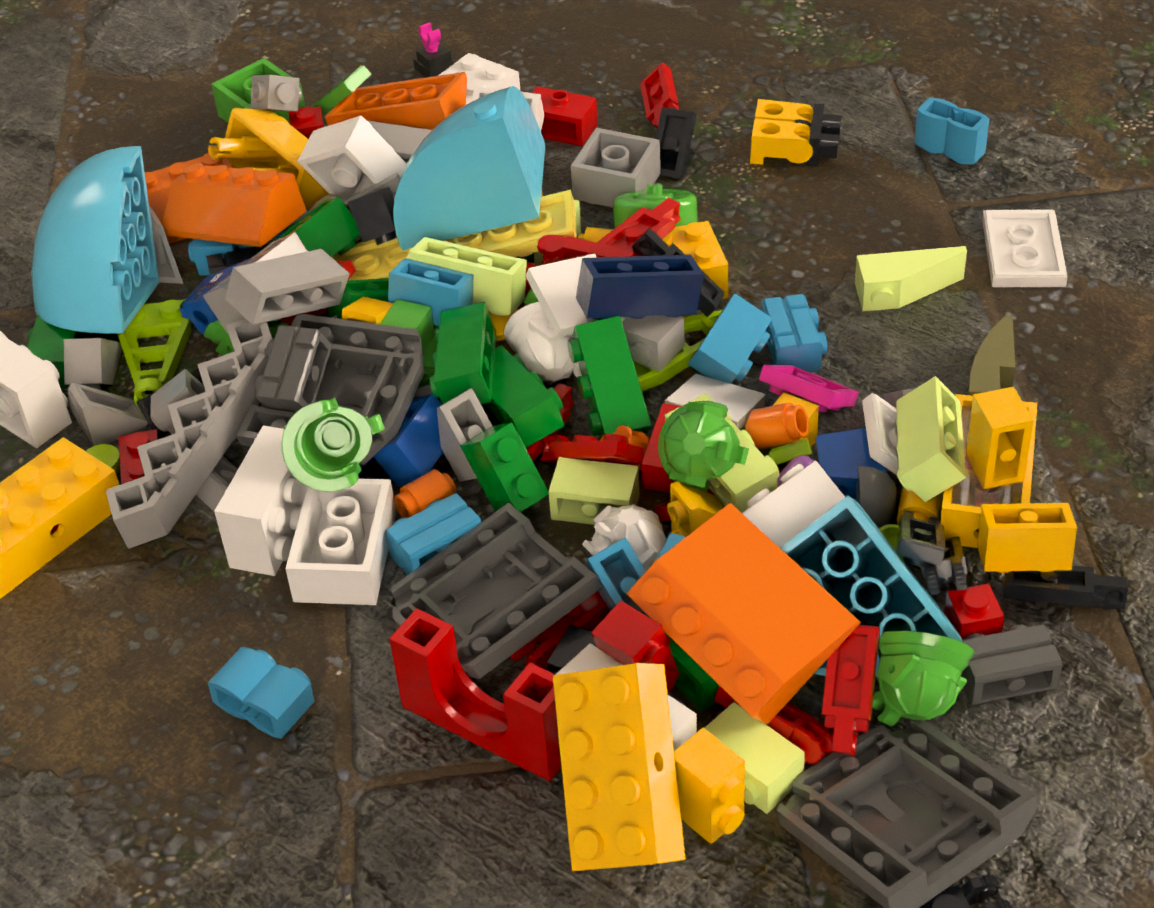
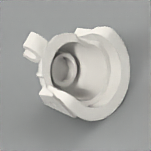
(538, 346)
(633, 522)

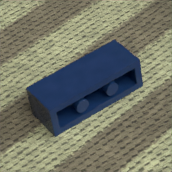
(639, 286)

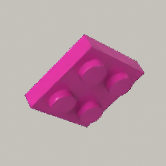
(809, 386)

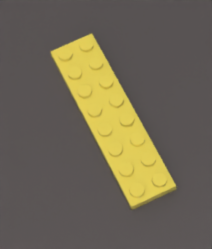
(514, 240)

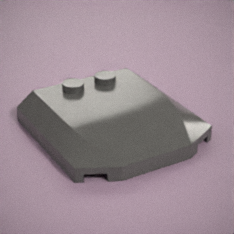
(367, 370)
(496, 589)
(906, 813)

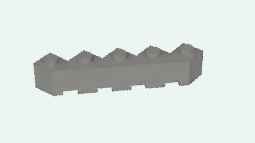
(204, 431)

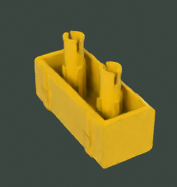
(266, 143)

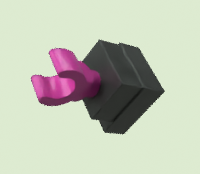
(434, 56)

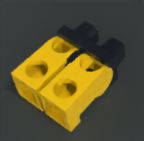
(793, 132)

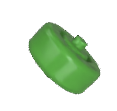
(629, 203)

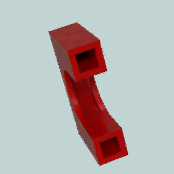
(441, 692)

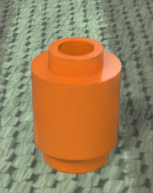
(777, 425)
(423, 491)

